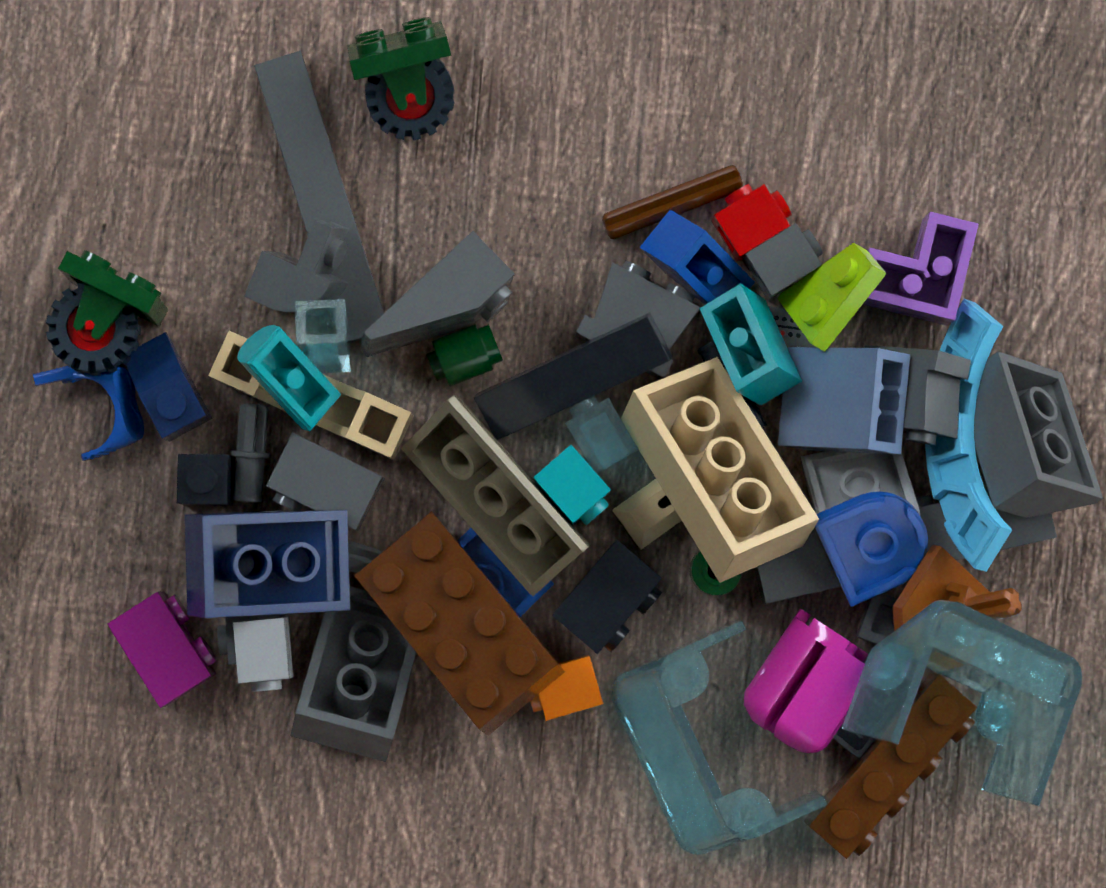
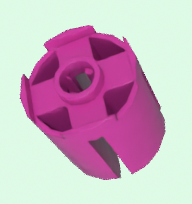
(805, 685)

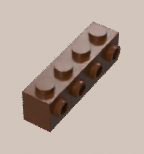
(886, 770)

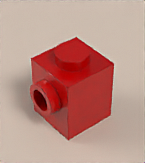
(751, 219)

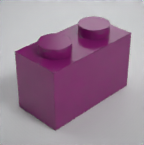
(163, 647)

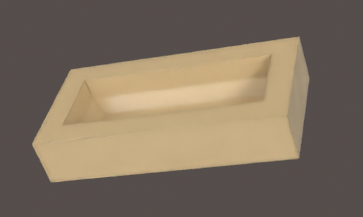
(644, 517)

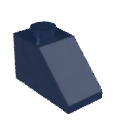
(166, 388)

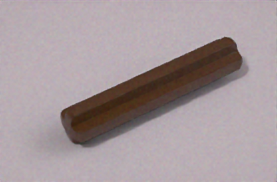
(678, 199)

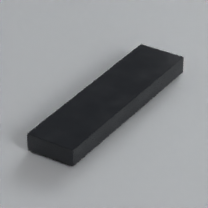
(573, 376)

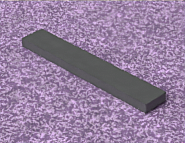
(317, 178)

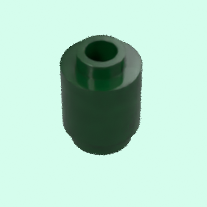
(464, 354)
(704, 583)

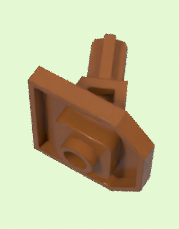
(946, 579)

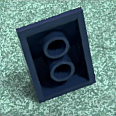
(266, 563)

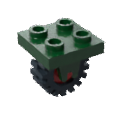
(406, 80)
(98, 322)

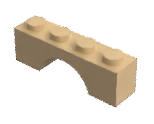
(353, 416)

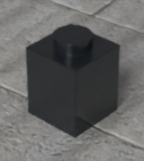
(205, 479)

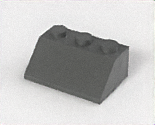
(1030, 440)

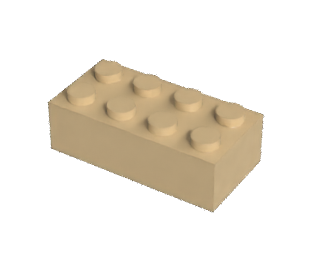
(718, 469)

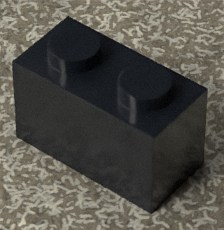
(608, 598)

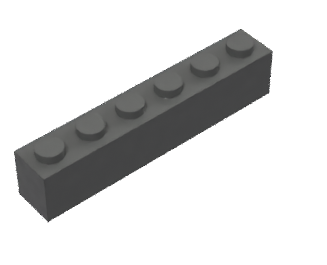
(810, 570)

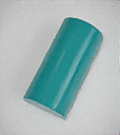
(288, 375)

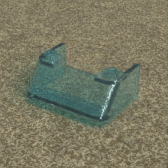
(1022, 682)
(673, 761)

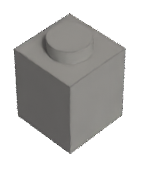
(263, 653)

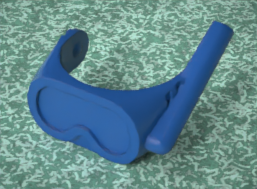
(128, 420)

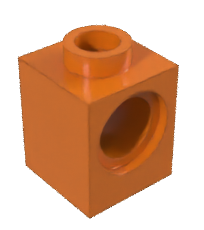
(571, 691)

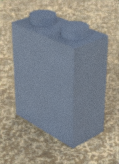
(846, 401)

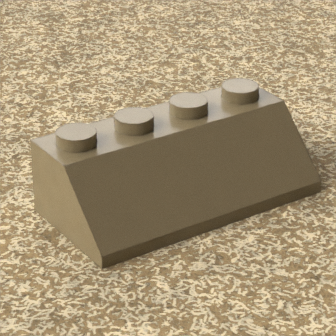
(494, 495)

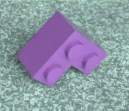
(934, 278)

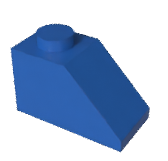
(693, 258)

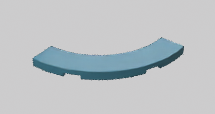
(952, 462)

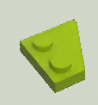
(832, 294)

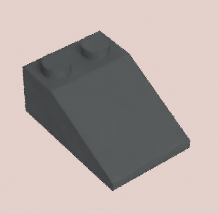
(450, 297)
(355, 681)

